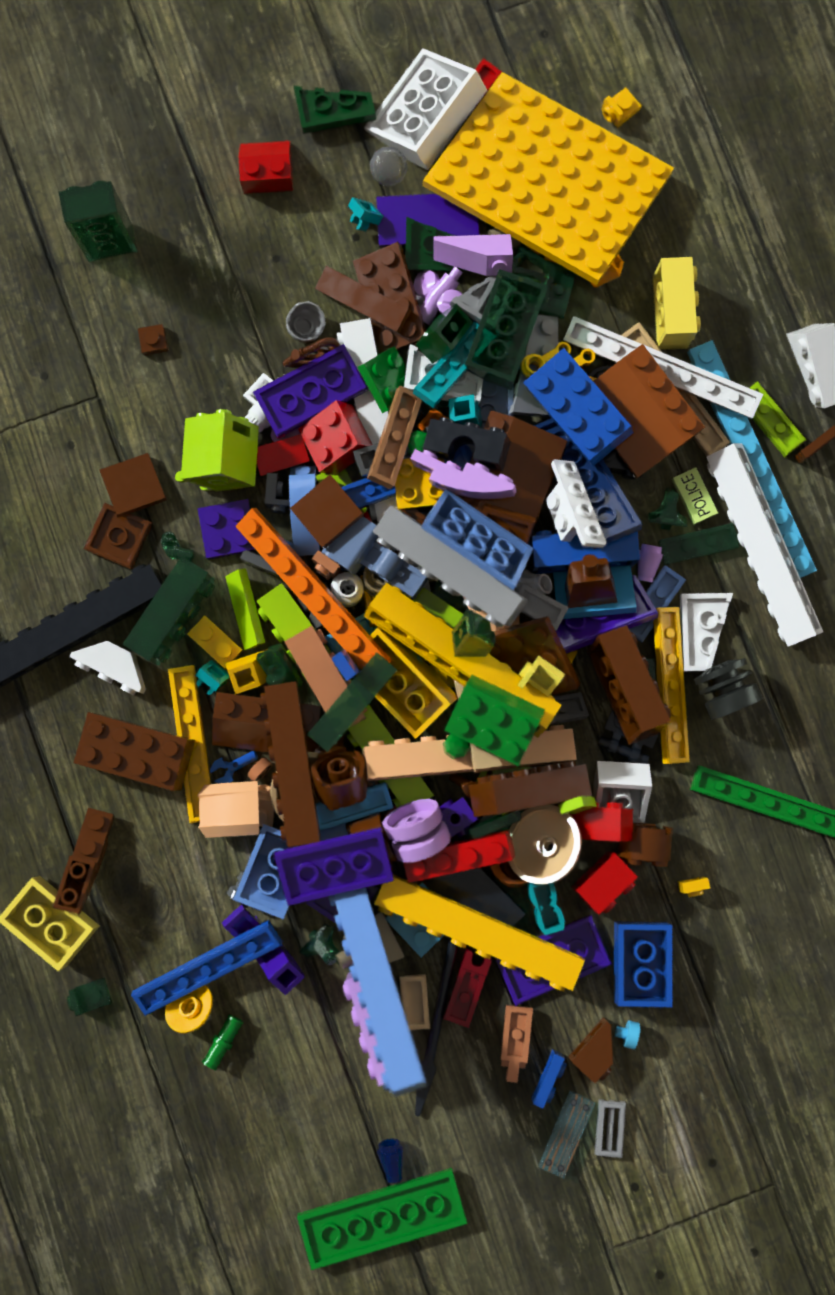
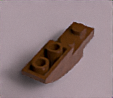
(85, 862)

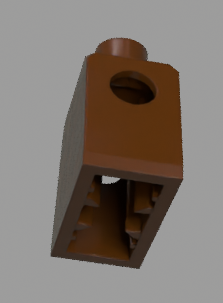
(590, 583)

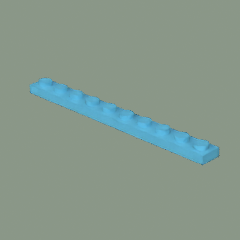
(739, 430)

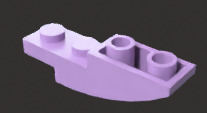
(471, 482)

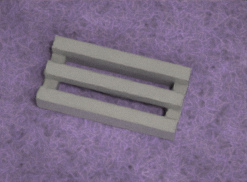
(611, 1104)

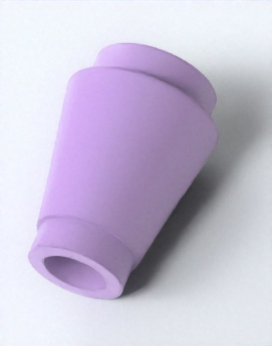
(649, 562)

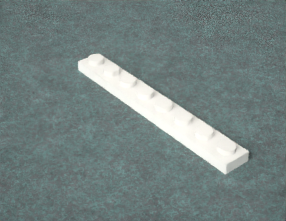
(681, 374)

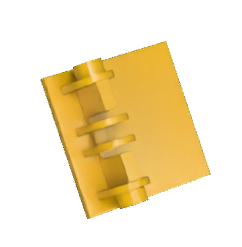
(414, 487)

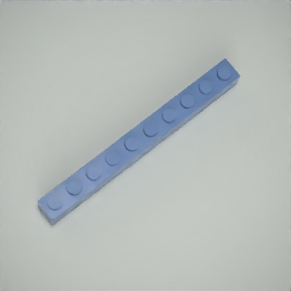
(377, 985)

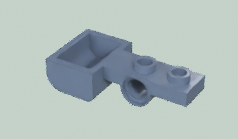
(359, 548)

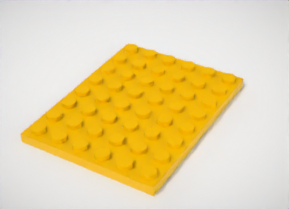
(548, 178)

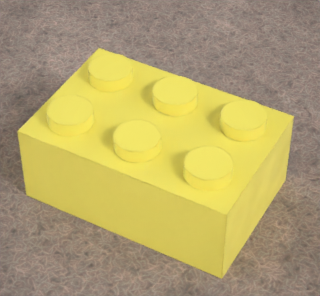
(675, 303)
(46, 930)

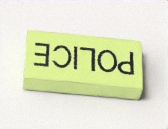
(694, 496)

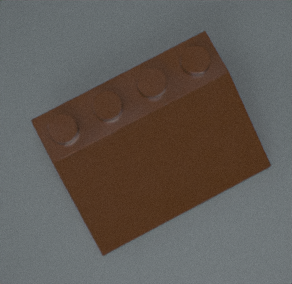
(526, 464)

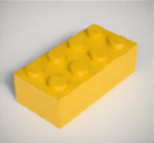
(415, 691)

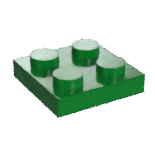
(383, 376)

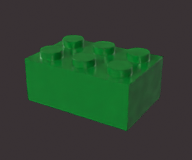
(494, 720)

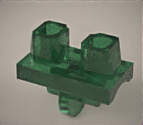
(277, 666)

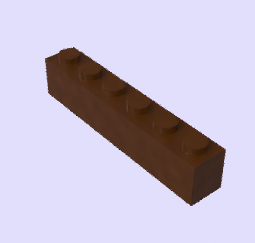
(292, 764)

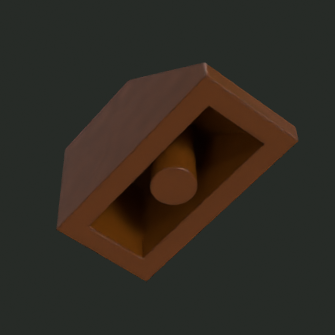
(594, 1052)

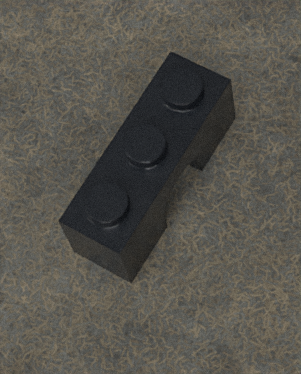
(446, 437)

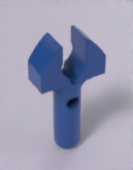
(232, 766)

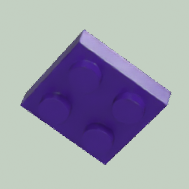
(219, 529)

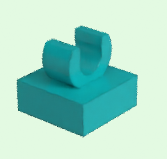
(364, 214)
(213, 676)

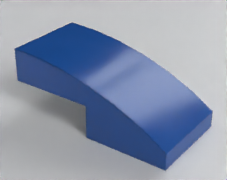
(345, 665)

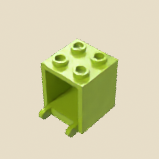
(219, 451)

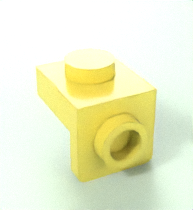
(541, 676)

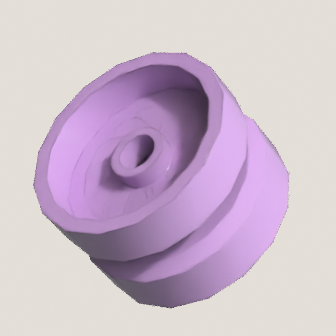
(416, 830)

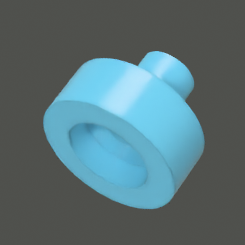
(629, 1034)

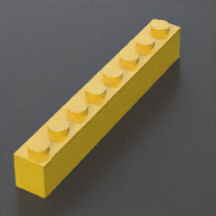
(433, 641)
(481, 932)

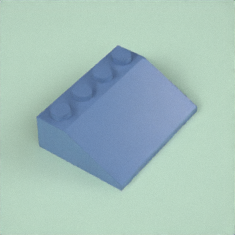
(478, 538)

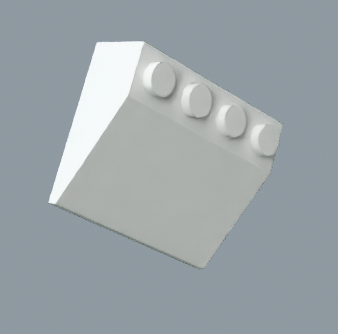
(427, 107)

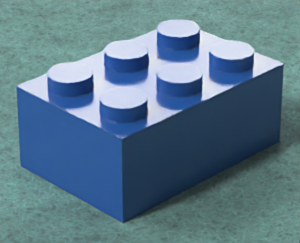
(643, 964)

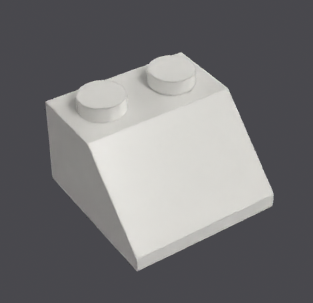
(623, 784)

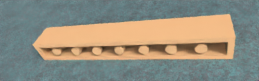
(428, 758)

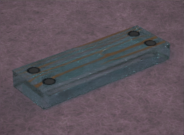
(566, 1134)

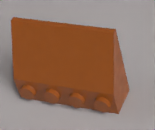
(651, 406)

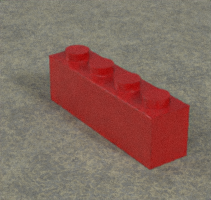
(463, 856)

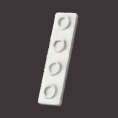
(572, 507)

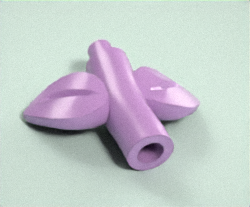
(436, 292)

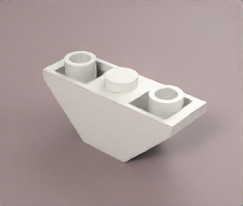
(112, 664)

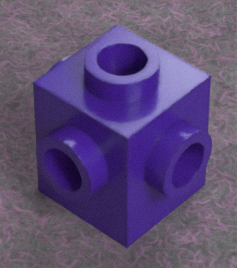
(465, 814)

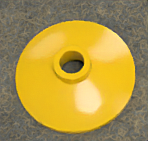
(180, 1013)

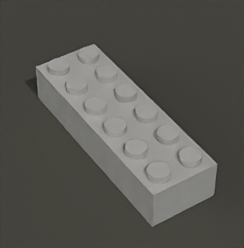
(442, 563)

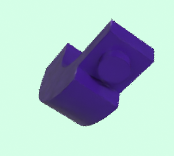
(277, 964)

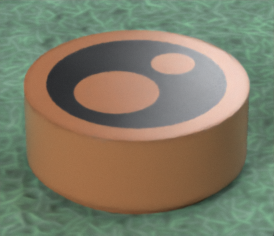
(260, 769)

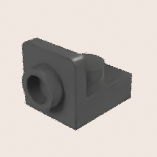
(274, 489)

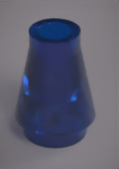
(391, 1157)

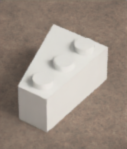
(816, 358)

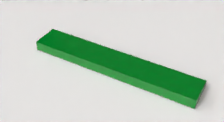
(764, 800)

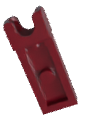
(466, 990)

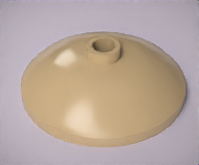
(531, 839)

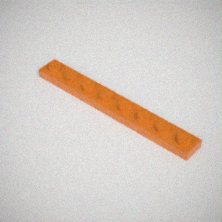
(309, 588)

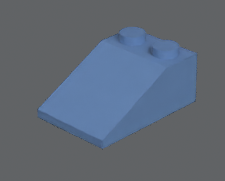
(261, 880)

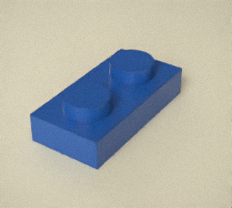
(544, 1090)

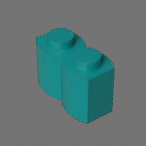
(546, 912)

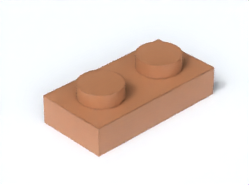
(325, 566)

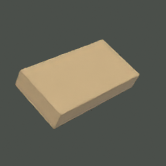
(415, 1001)

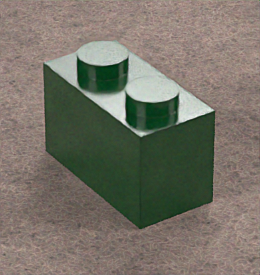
(444, 333)

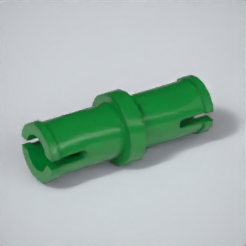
(222, 1042)

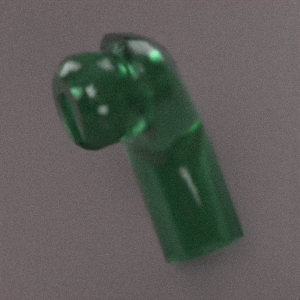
(173, 549)

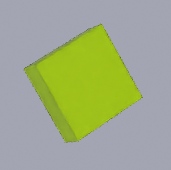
(577, 805)

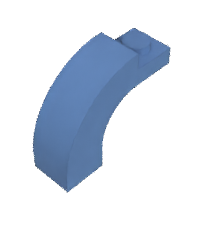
(302, 481)

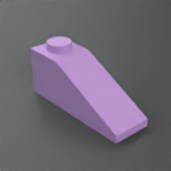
(475, 252)

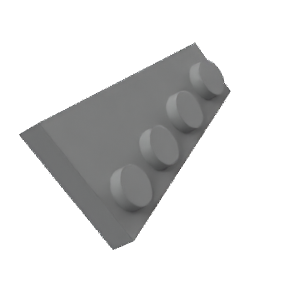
(543, 339)

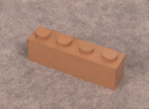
(318, 667)

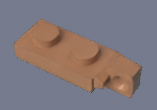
(515, 1040)

